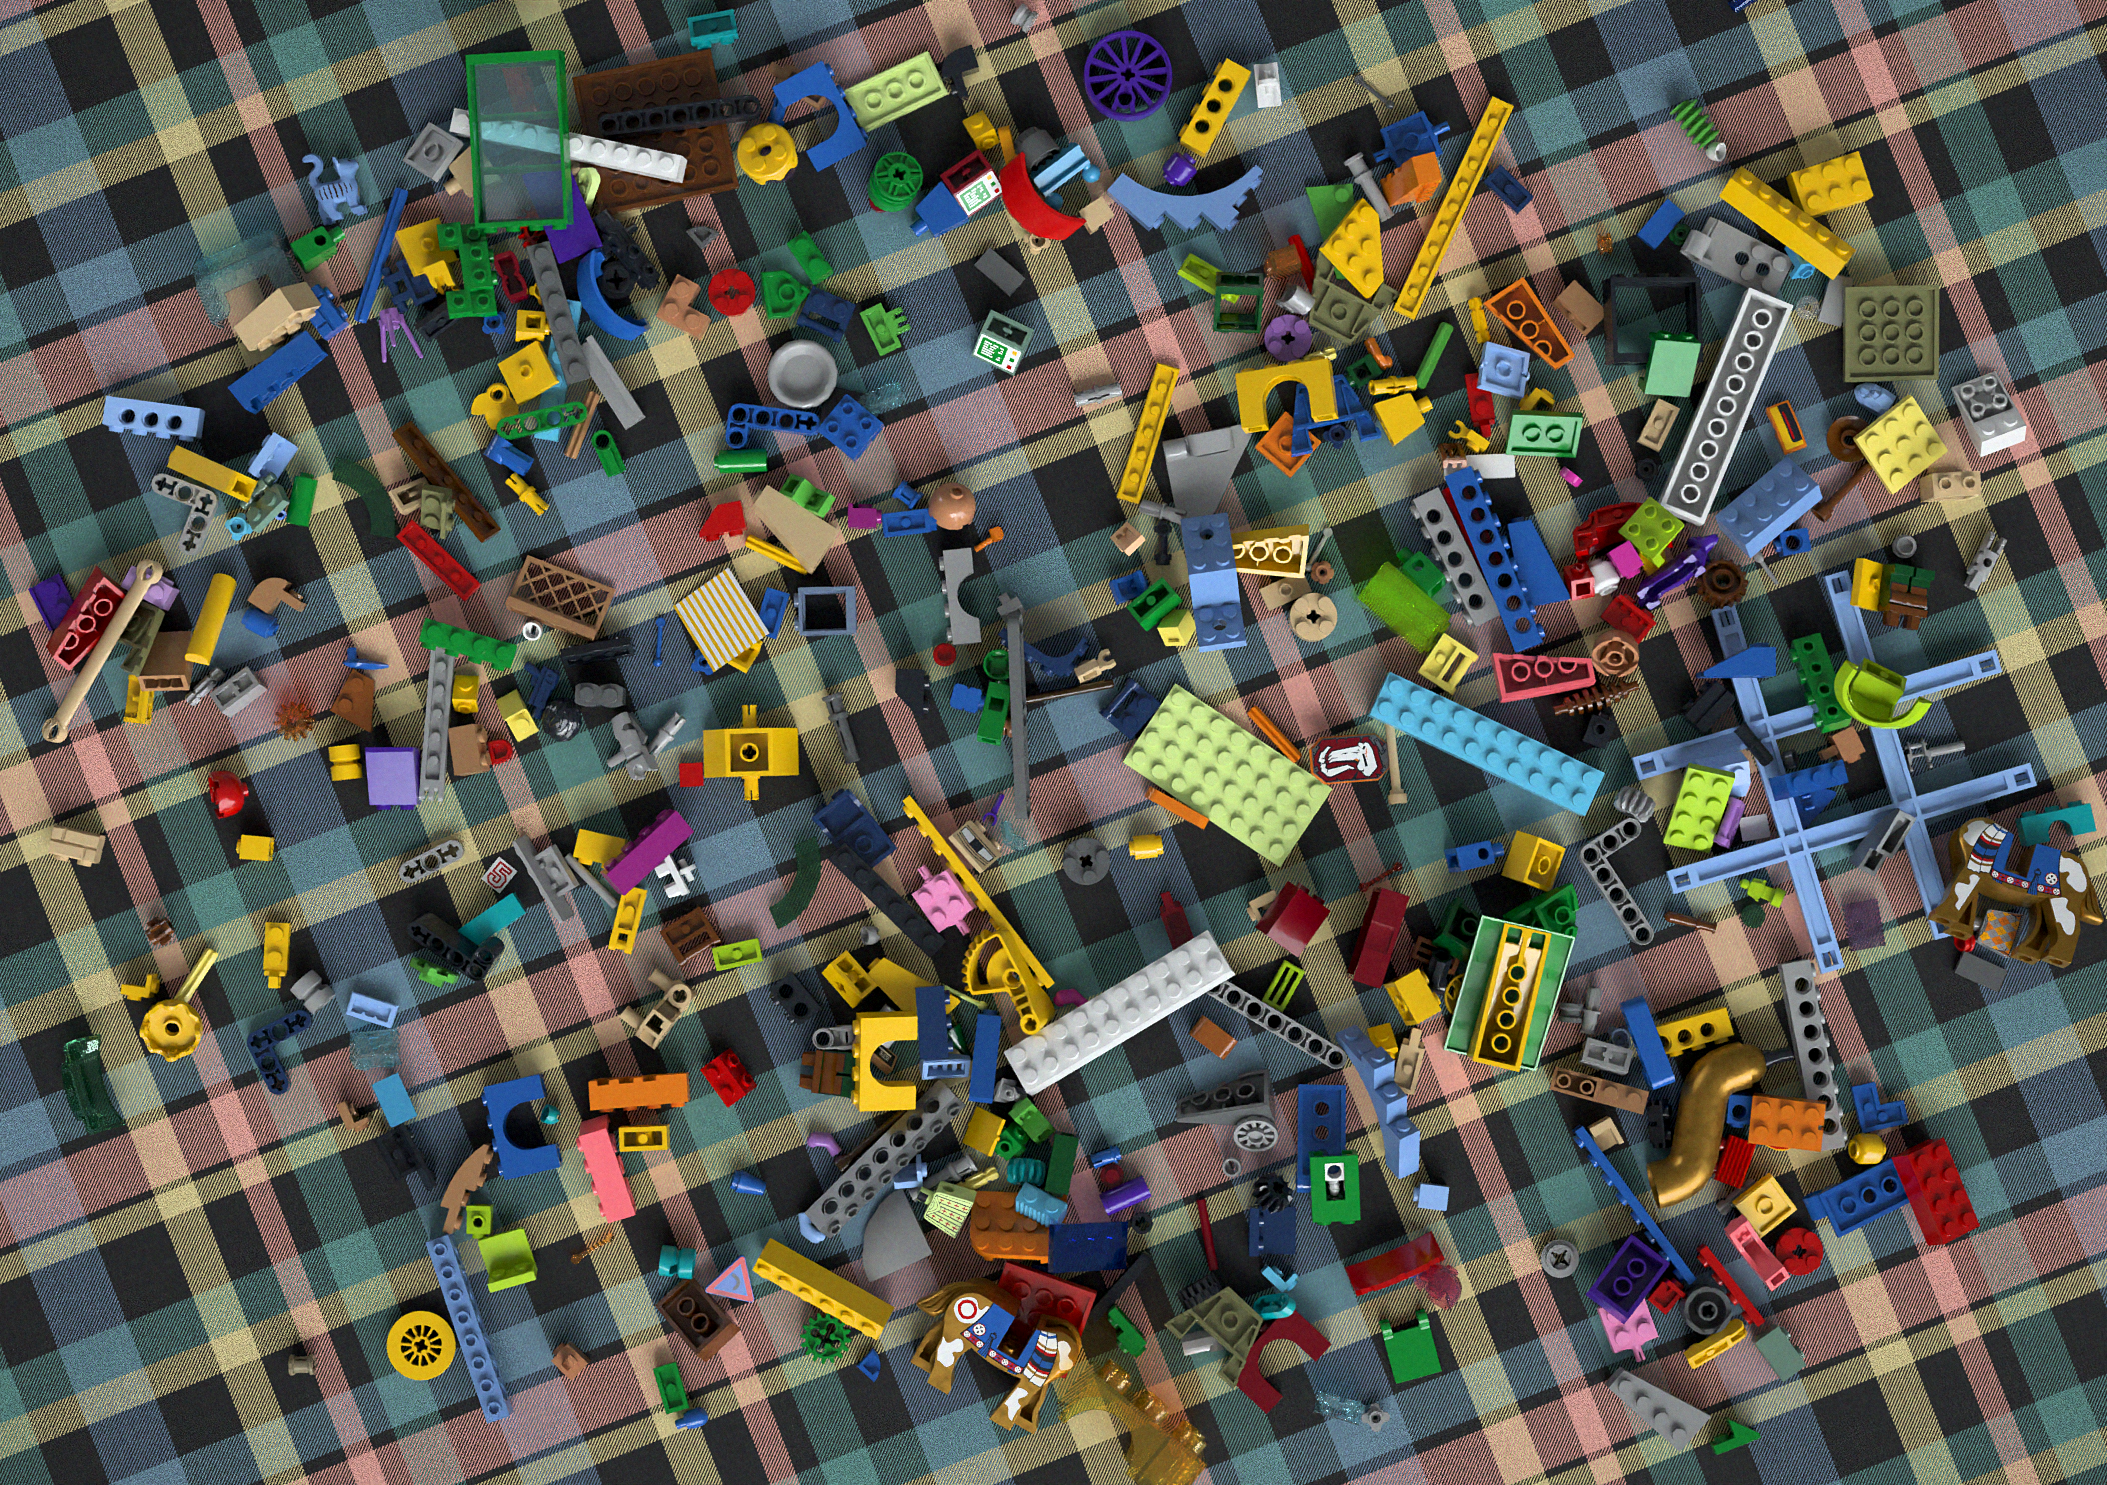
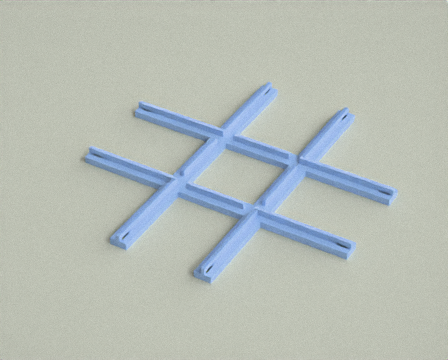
(1795, 843)

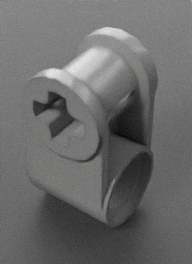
(1296, 300)
(837, 1037)

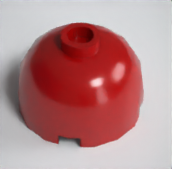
(226, 792)

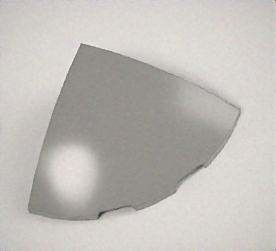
(893, 1238)

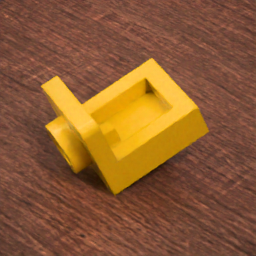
(981, 131)
(1536, 396)
(746, 658)
(465, 693)
(136, 992)
(1383, 1036)

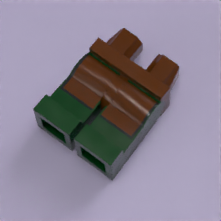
(1904, 594)
(826, 1069)

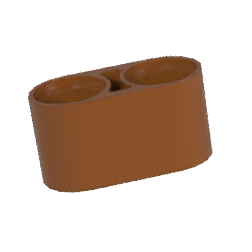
(1213, 1037)

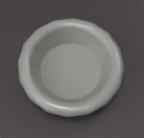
(802, 374)

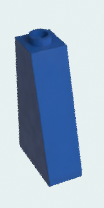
(1534, 564)
(985, 1056)

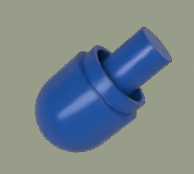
(693, 1418)

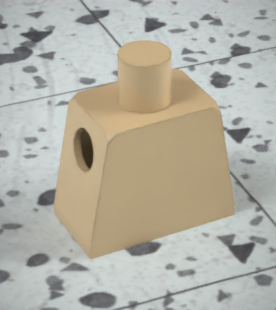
(462, 172)

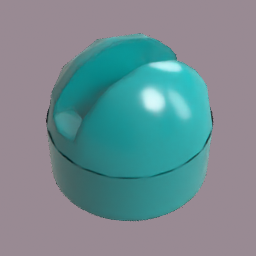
(549, 1114)

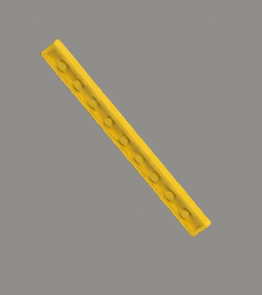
(1453, 208)
(970, 884)

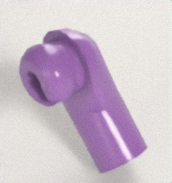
(824, 1140)

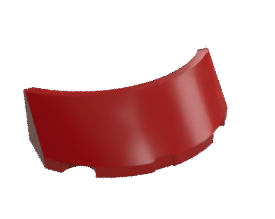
(1027, 206)
(1602, 529)
(1395, 1265)

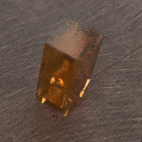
(1282, 263)

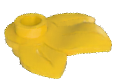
(495, 408)

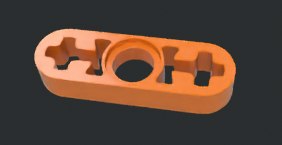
(1176, 807)

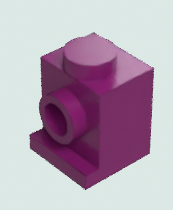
(863, 517)

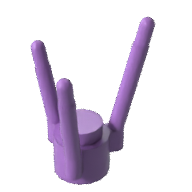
(389, 322)

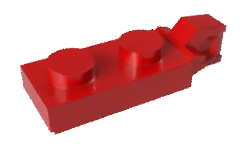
(1480, 405)

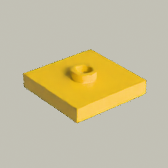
(422, 247)
(528, 373)
(1866, 584)
(1764, 1205)

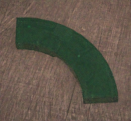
(373, 494)
(804, 886)

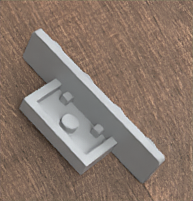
(550, 875)

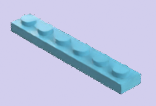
(557, 394)

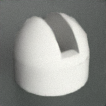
(1716, 151)
(527, 630)

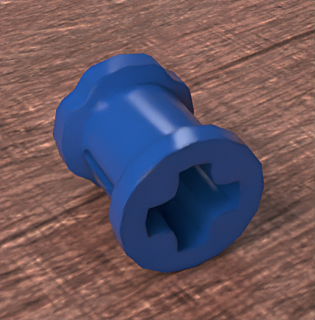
(907, 495)

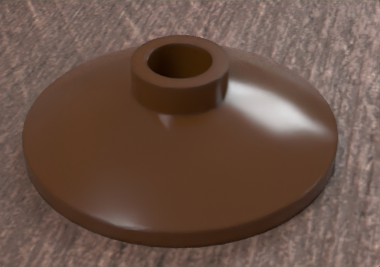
(1838, 431)

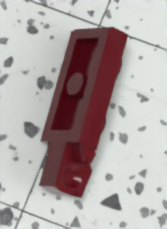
(1175, 921)

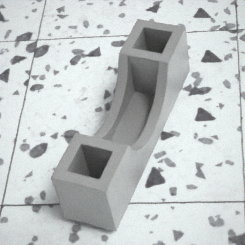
(958, 566)

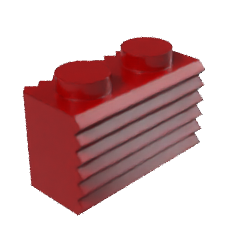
(1733, 1160)

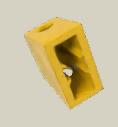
(1401, 416)

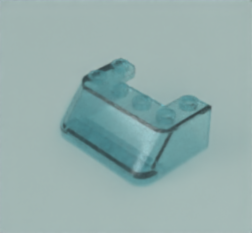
(239, 265)

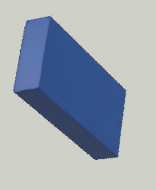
(1660, 224)

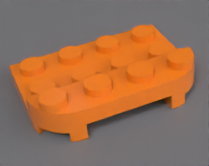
(1003, 1232)

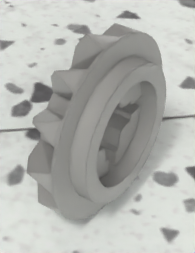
(1570, 1255)

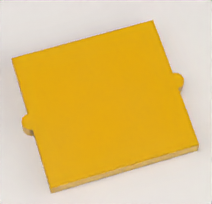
(984, 1131)

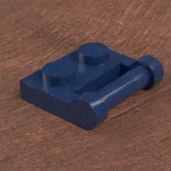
(829, 307)
(1136, 713)

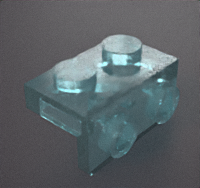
(375, 1049)

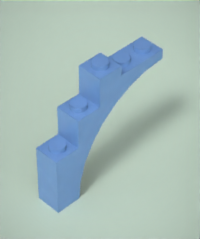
(1216, 207)
(1389, 1101)

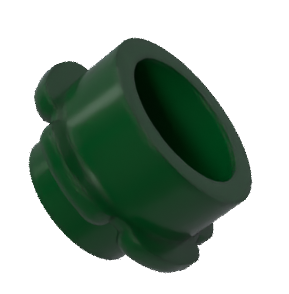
(1675, 238)

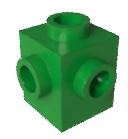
(1011, 1141)

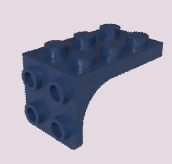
(1050, 665)
(850, 822)

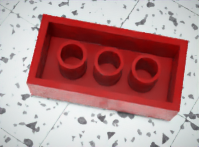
(1935, 1191)

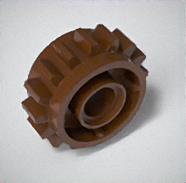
(1722, 595)

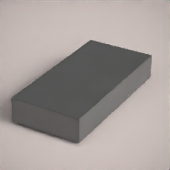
(999, 272)
(1980, 971)

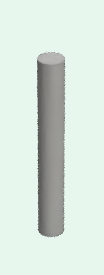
(591, 881)

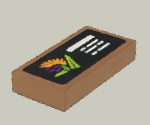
(883, 1058)

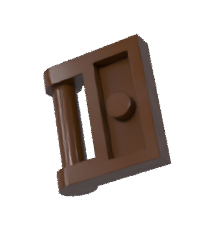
(687, 929)

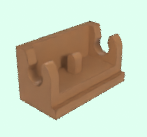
(1579, 308)

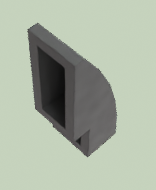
(1882, 841)

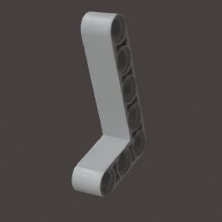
(1613, 880)

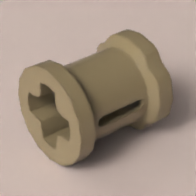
(302, 1364)

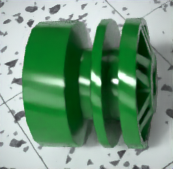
(890, 192)

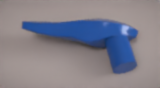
(364, 664)

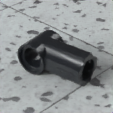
(1438, 970)

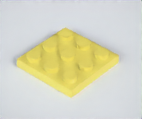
(1900, 444)

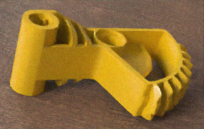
(1025, 993)

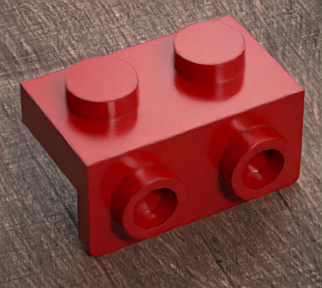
(1626, 616)
(728, 1077)

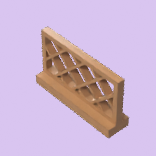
(553, 618)

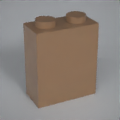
(166, 663)

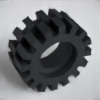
(1199, 1291)

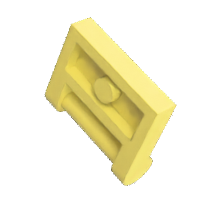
(1441, 659)

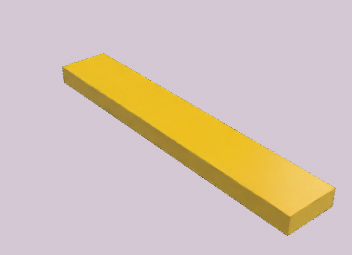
(1148, 433)

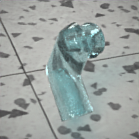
(1011, 839)

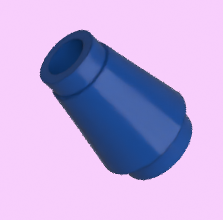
(746, 1183)

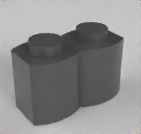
(606, 695)

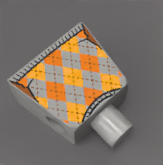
(1998, 930)

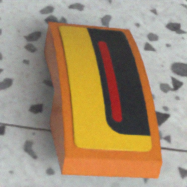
(1786, 427)

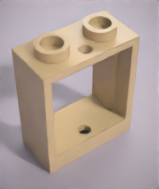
(1950, 487)

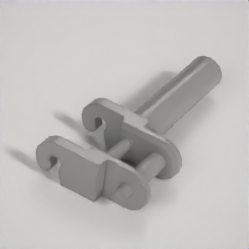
(1931, 752)

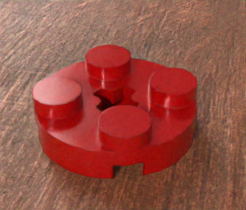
(720, 284)
(1807, 1240)

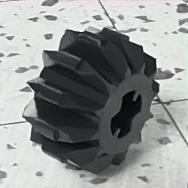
(1272, 1192)

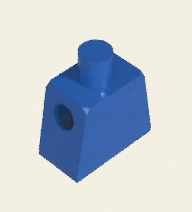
(938, 213)
(1466, 856)

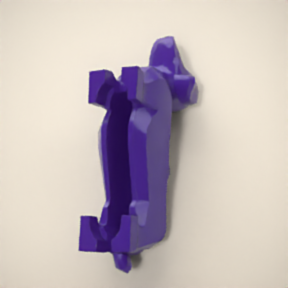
(1677, 570)

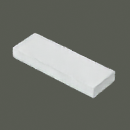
(1489, 465)

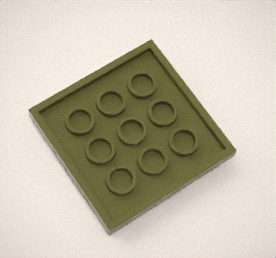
(1890, 333)

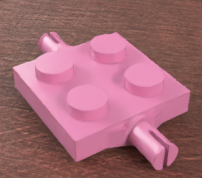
(943, 900)
(1632, 1334)

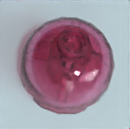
(1441, 1285)

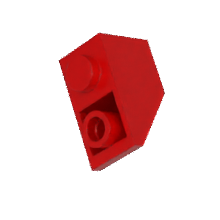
(725, 519)

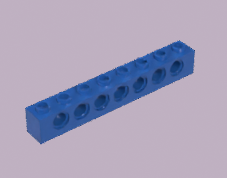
(1457, 483)

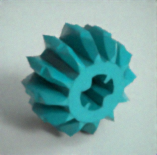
(1026, 1170)

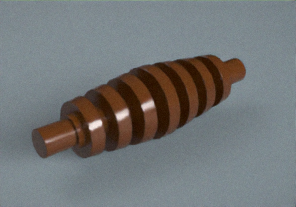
(1595, 698)

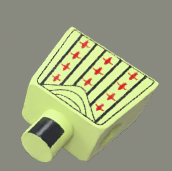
(947, 1206)

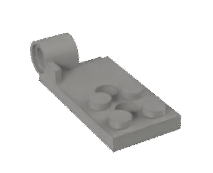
(1716, 251)

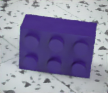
(1627, 1279)

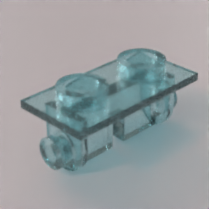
(889, 398)
(1337, 1408)

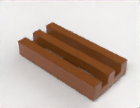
(1452, 459)
(1417, 947)

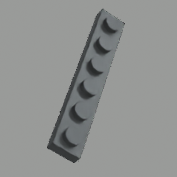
(557, 312)

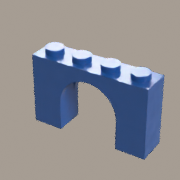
(847, 136)
(514, 1159)

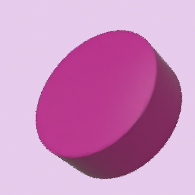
(1570, 477)

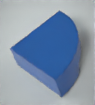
(870, 1364)

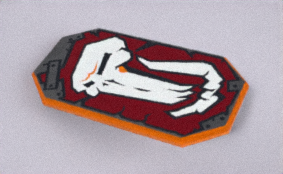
(1349, 758)

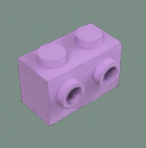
(160, 594)

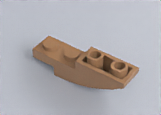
(1599, 1090)
(468, 1177)

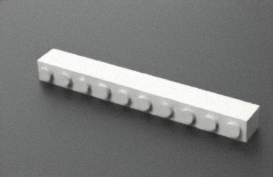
(605, 153)

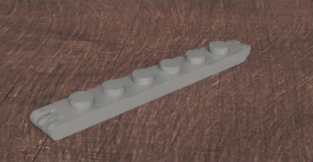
(436, 725)

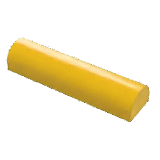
(211, 619)

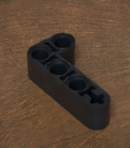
(454, 947)

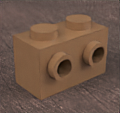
(469, 749)

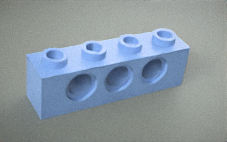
(117, 408)

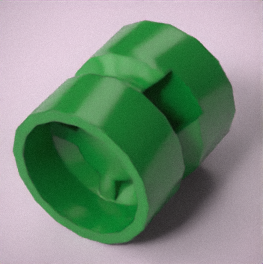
(997, 665)

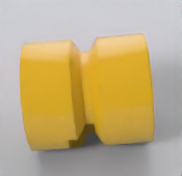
(345, 762)

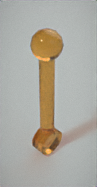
(575, 1259)

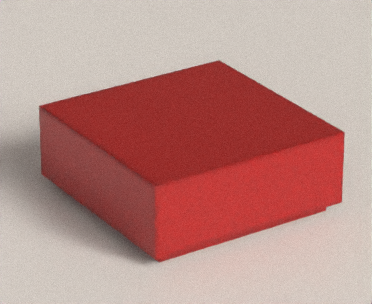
(691, 774)

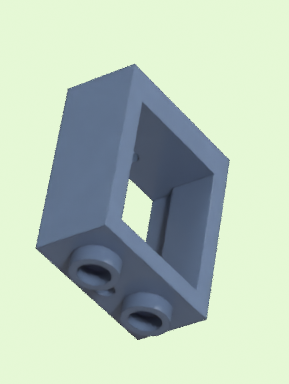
(851, 610)

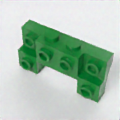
(479, 280)

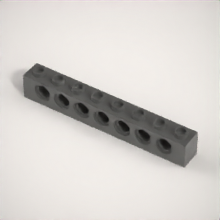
(855, 1188)

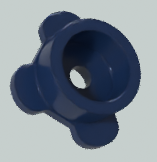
(1343, 435)

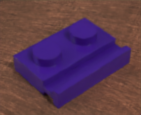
(52, 600)

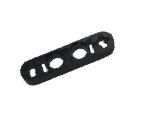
(1119, 1287)

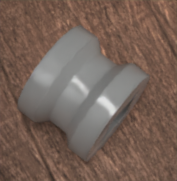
(1024, 18)

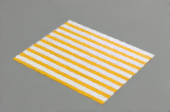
(721, 619)

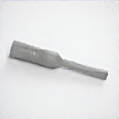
(1758, 557)

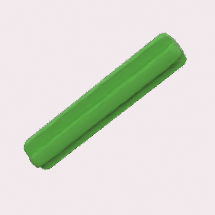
(1433, 354)

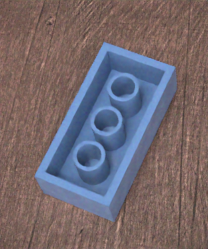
(1768, 507)

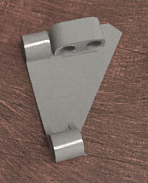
(1202, 468)

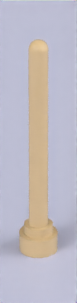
(1396, 794)

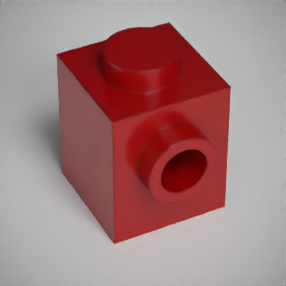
(1579, 581)

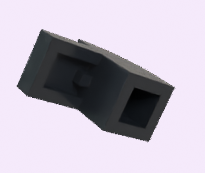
(958, 65)

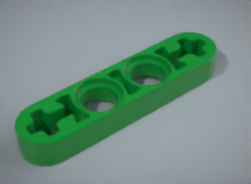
(542, 420)

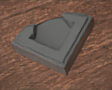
(702, 235)

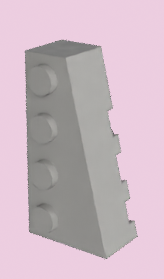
(1663, 1411)

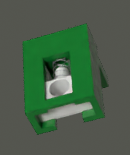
(1334, 1203)

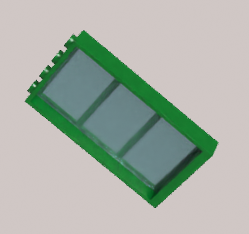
(519, 140)

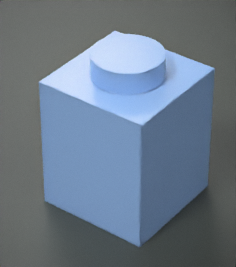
(1431, 1196)

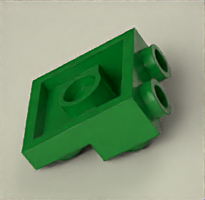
(1129, 1337)

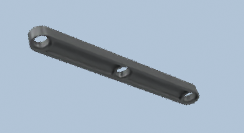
(1018, 715)

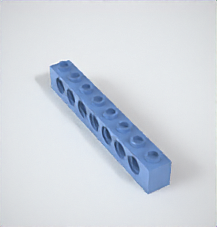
(469, 1327)

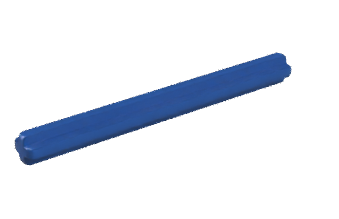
(380, 255)

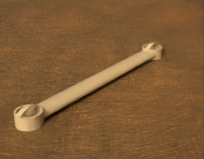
(102, 651)

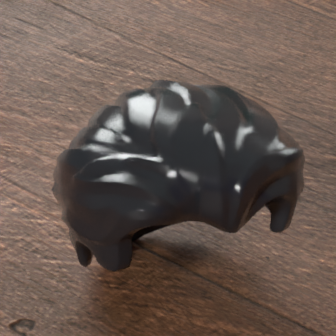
(561, 719)

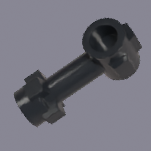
(1162, 531)

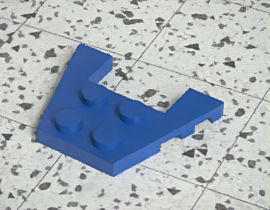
(1348, 409)

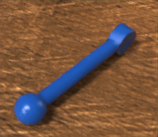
(660, 623)

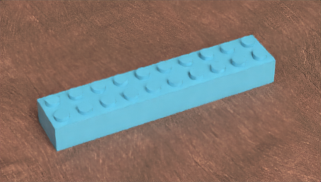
(1486, 744)

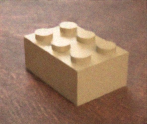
(278, 317)

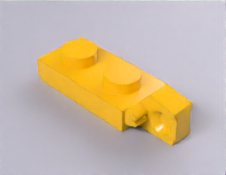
(276, 952)

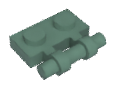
(268, 506)

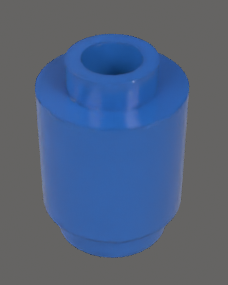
(260, 622)

